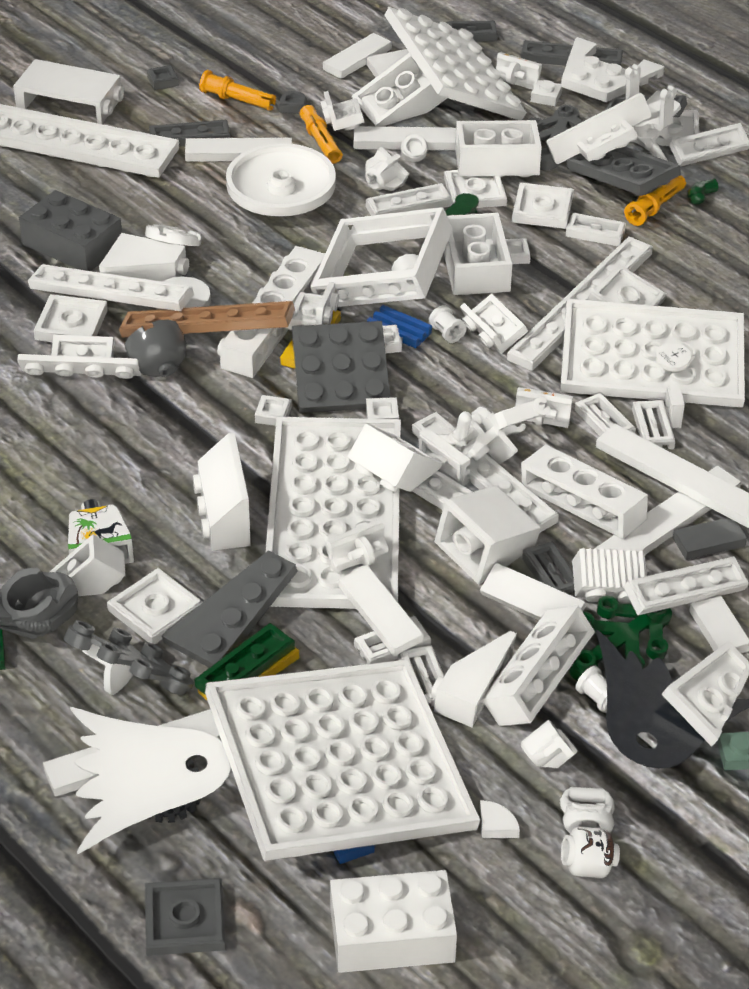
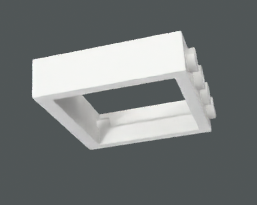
(388, 285)

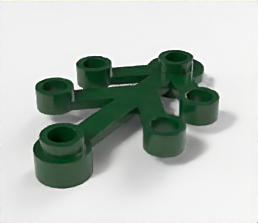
(624, 633)

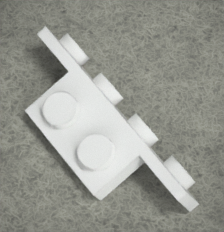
(601, 132)
(82, 356)

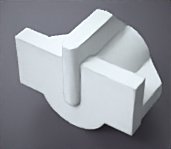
(385, 171)
(548, 746)

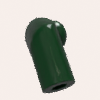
(700, 188)

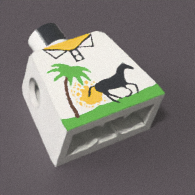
(104, 523)

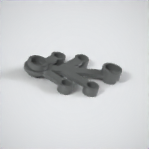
(564, 118)
(143, 664)

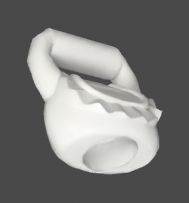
(587, 815)

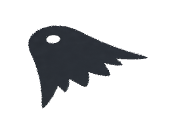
(638, 706)

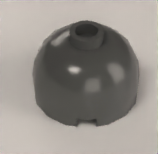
(158, 348)

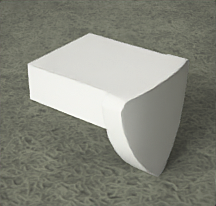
(115, 675)

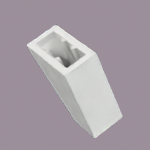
(145, 259)

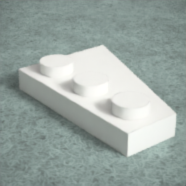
(709, 691)

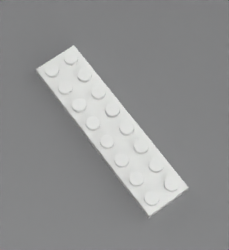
(85, 141)

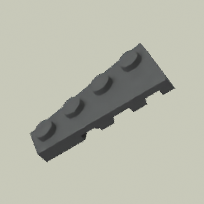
(232, 611)

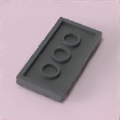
(627, 170)

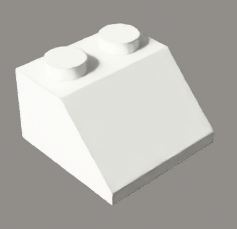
(391, 459)

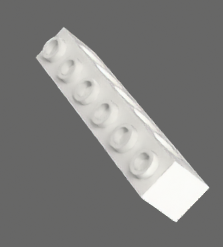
(248, 349)

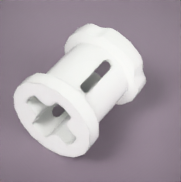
(444, 321)

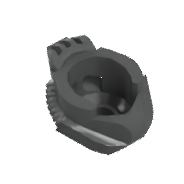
(43, 602)

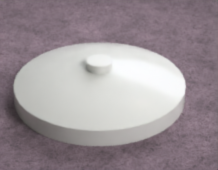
(281, 179)

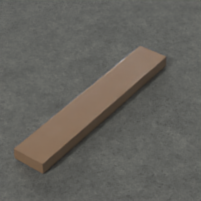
(214, 318)

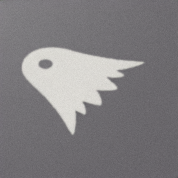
(143, 771)

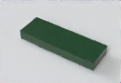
(249, 658)

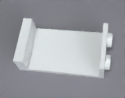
(69, 84)

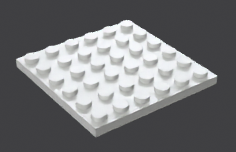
(339, 759)

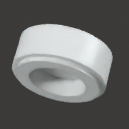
(414, 148)

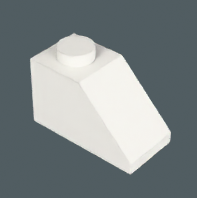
(93, 566)

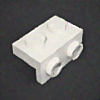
(343, 114)
(314, 308)
(494, 322)

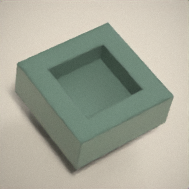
(734, 750)

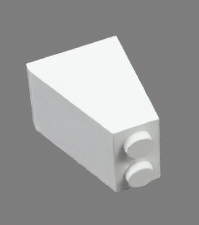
(484, 530)

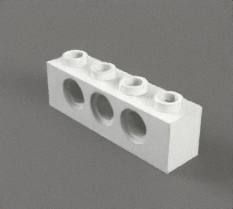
(584, 491)
(538, 666)

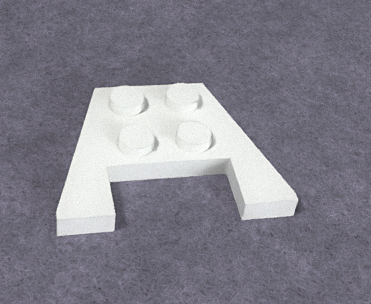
(597, 78)

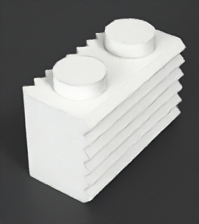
(606, 572)

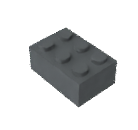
(70, 230)

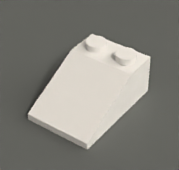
(398, 94)

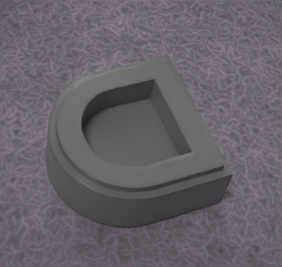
(292, 102)

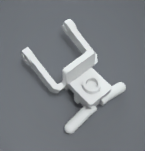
(662, 109)
(489, 431)

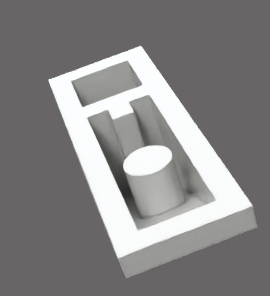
(468, 680)

